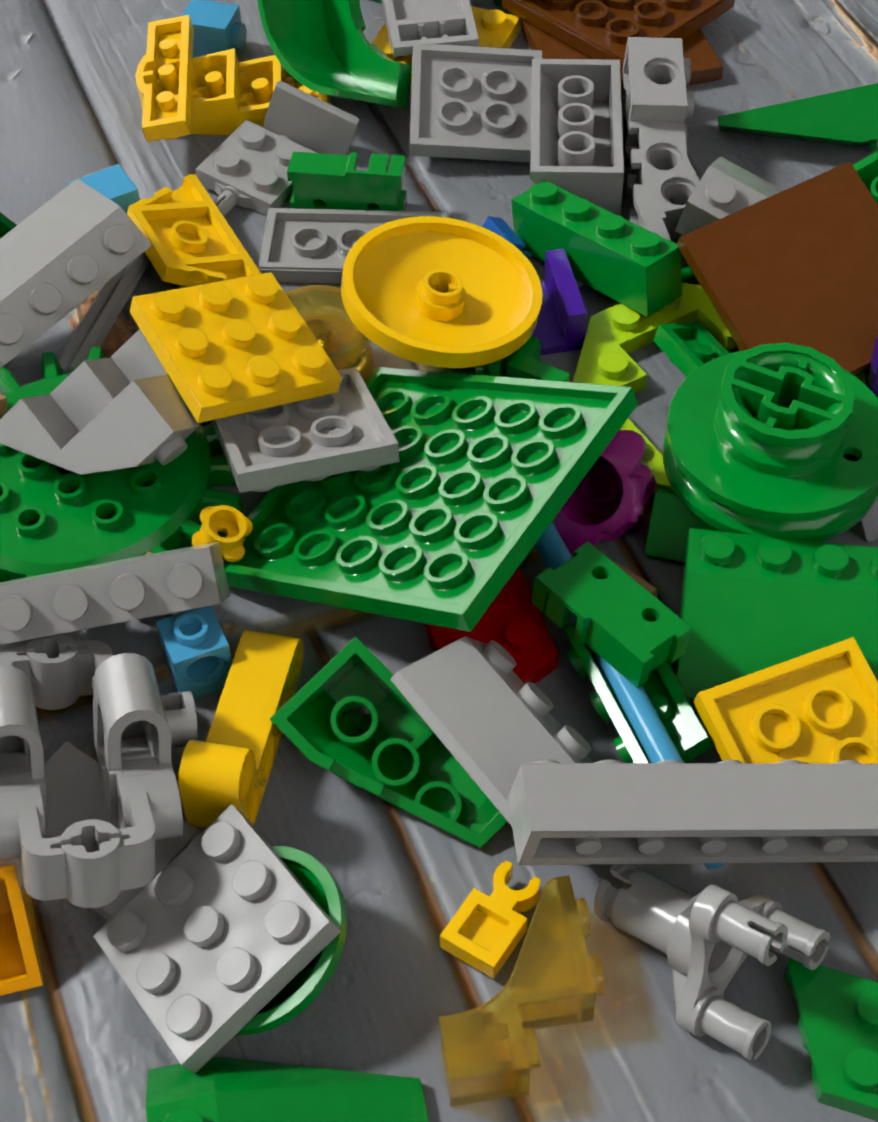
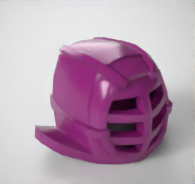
(610, 494)

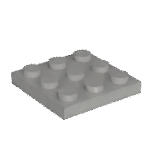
(471, 102)
(308, 438)
(215, 938)

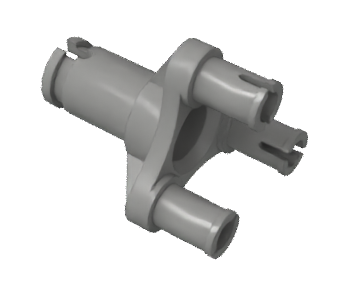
(707, 944)

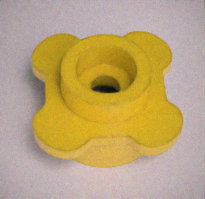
(225, 520)

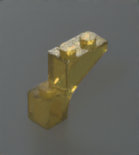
(552, 984)

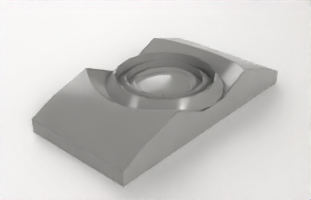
(429, 23)

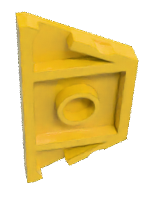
(190, 236)

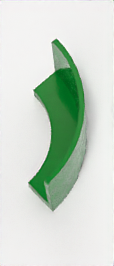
(327, 51)

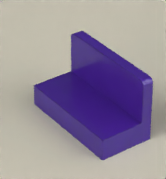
(562, 311)

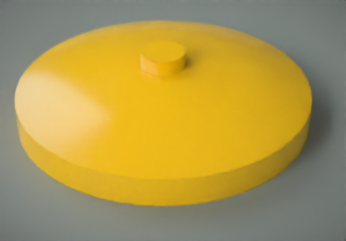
(441, 292)

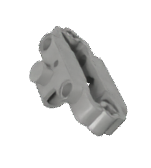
(133, 750)

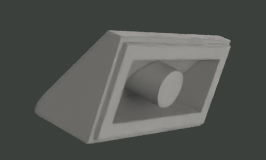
(310, 121)

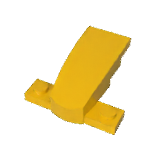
(202, 92)

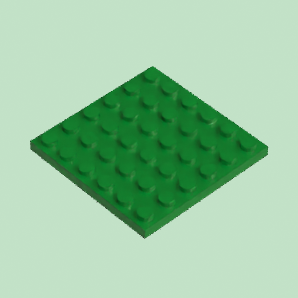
(456, 515)

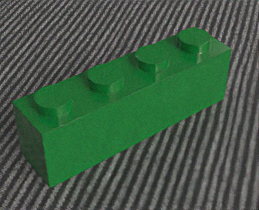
(600, 246)

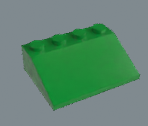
(770, 602)

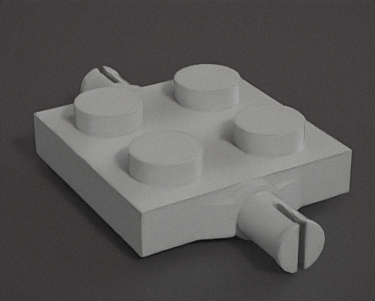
(250, 169)

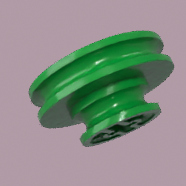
(764, 442)

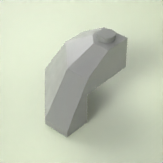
(104, 415)

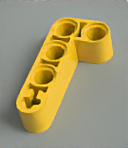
(242, 738)

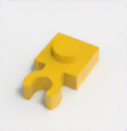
(490, 926)

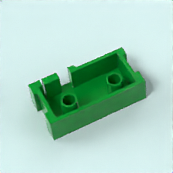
(334, 182)
(612, 613)

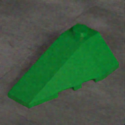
(831, 118)
(371, 736)
(279, 1093)

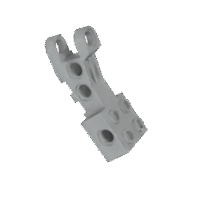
(655, 132)

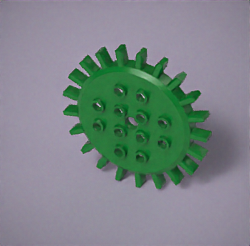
(70, 526)

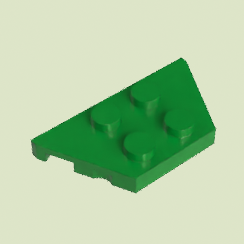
(840, 1035)

